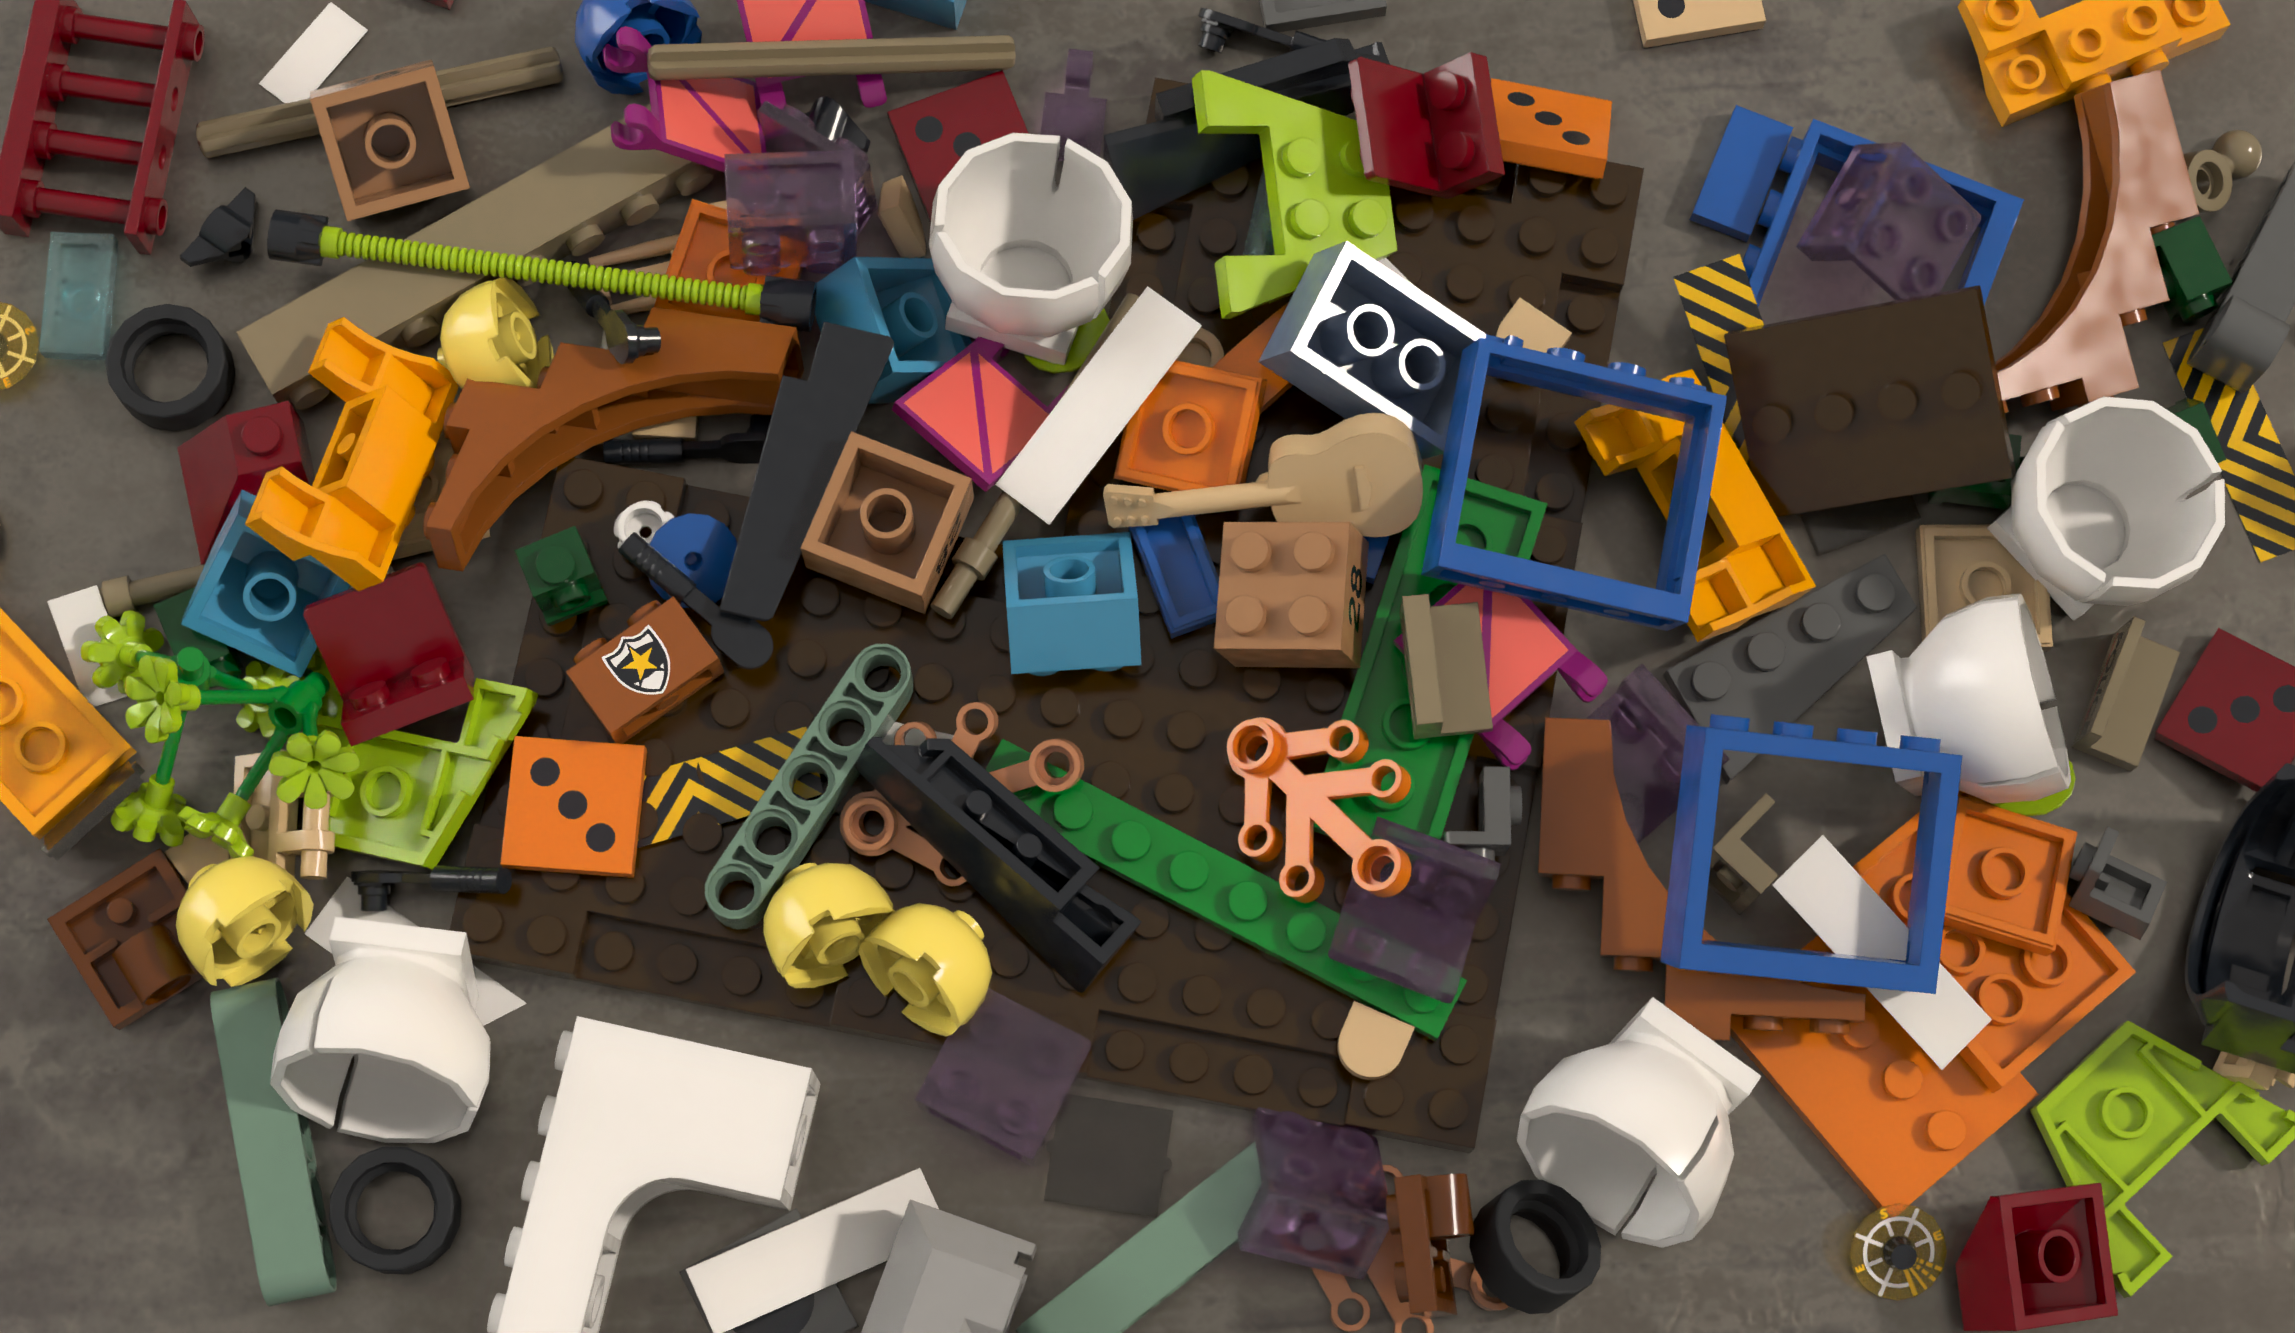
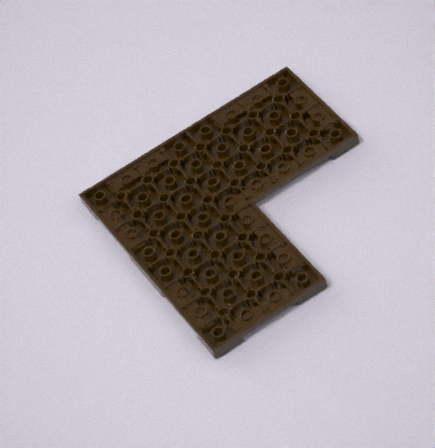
(1181, 999)

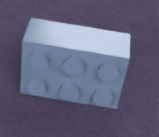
(1371, 344)

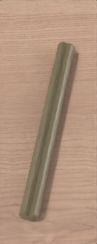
(830, 57)
(457, 84)

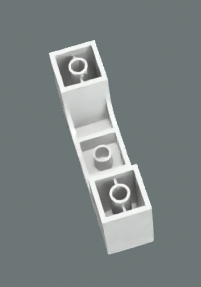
(629, 1125)

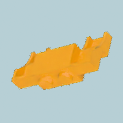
(2049, 59)
(371, 463)
(1744, 552)

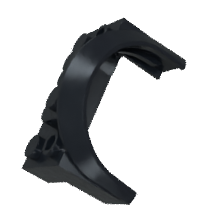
(2246, 933)

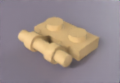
(272, 826)

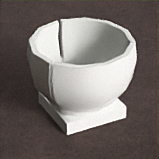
(1025, 253)
(2106, 507)
(1980, 693)
(408, 1017)
(1637, 1110)

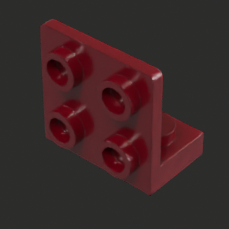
(1429, 128)
(391, 653)

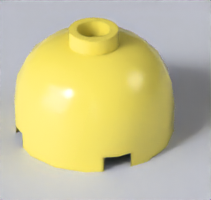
(491, 336)
(239, 918)
(821, 921)
(932, 962)

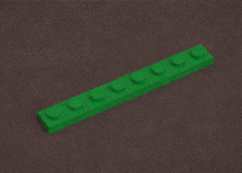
(1215, 890)

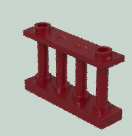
(47, 79)

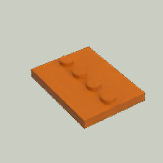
(2023, 992)
(1881, 1097)

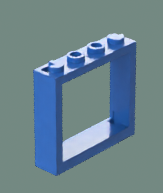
(1830, 149)
(1617, 385)
(1694, 842)

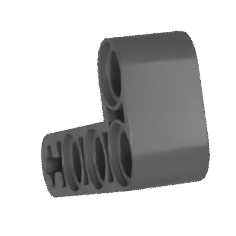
(2254, 309)

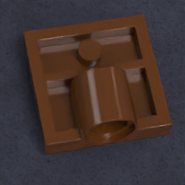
(128, 939)
(1426, 1216)

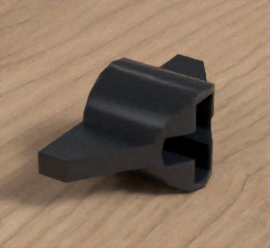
(835, 122)
(225, 233)

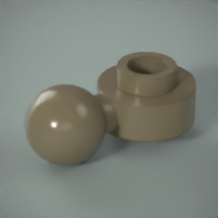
(2211, 171)

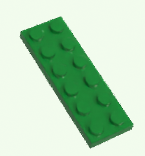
(1380, 694)

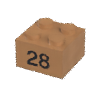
(389, 140)
(887, 522)
(1291, 594)

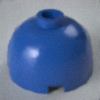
(655, 19)

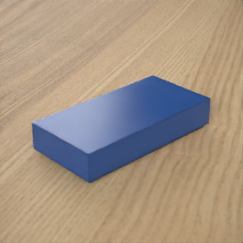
(1741, 173)
(1179, 572)

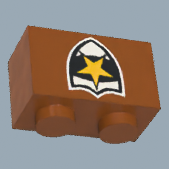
(644, 669)

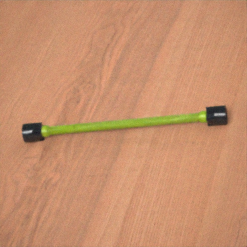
(309, 239)

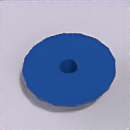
(698, 548)

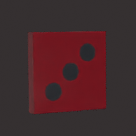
(947, 124)
(2235, 712)

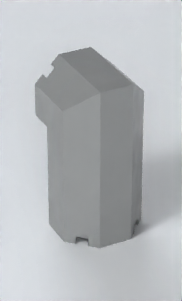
(948, 1277)

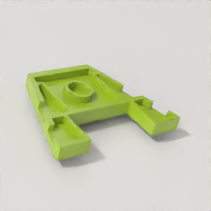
(1311, 185)
(416, 787)
(2130, 1115)

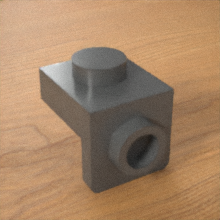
(1497, 810)
(2114, 889)

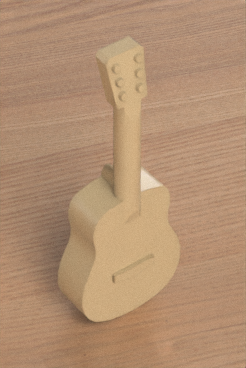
(1351, 473)

